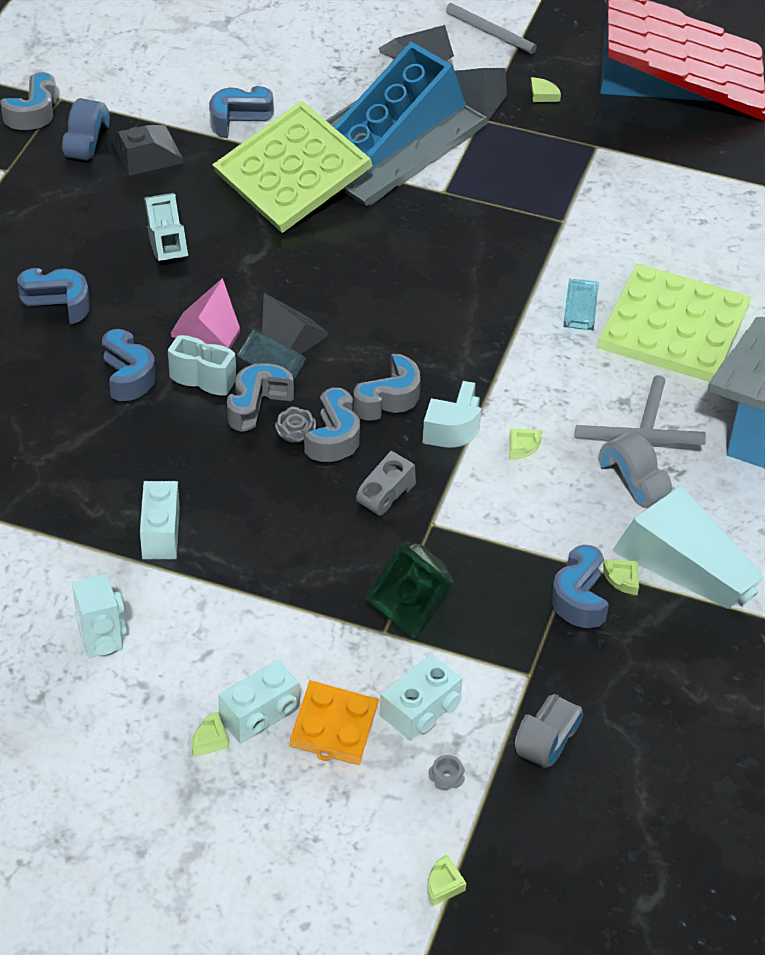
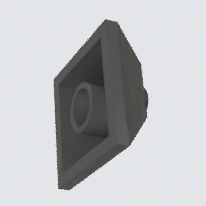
(433, 40)
(146, 148)

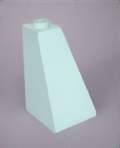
(690, 550)

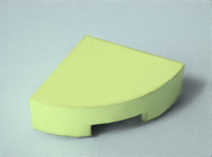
(544, 91)
(523, 442)
(622, 575)
(209, 736)
(444, 881)

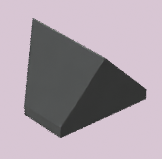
(483, 88)
(289, 326)

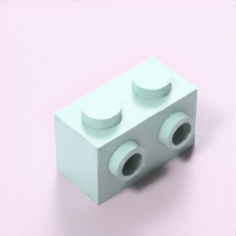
(99, 615)
(421, 697)
(259, 701)

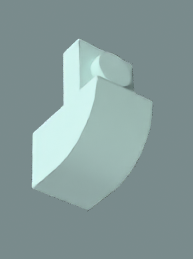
(164, 228)
(453, 423)

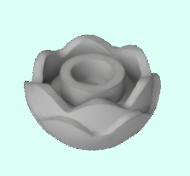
(294, 424)

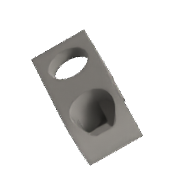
(386, 483)

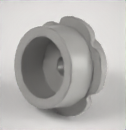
(450, 765)

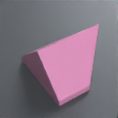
(210, 318)

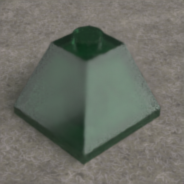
(411, 587)

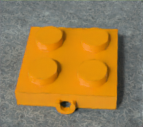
(334, 722)

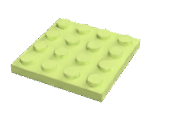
(292, 166)
(674, 322)

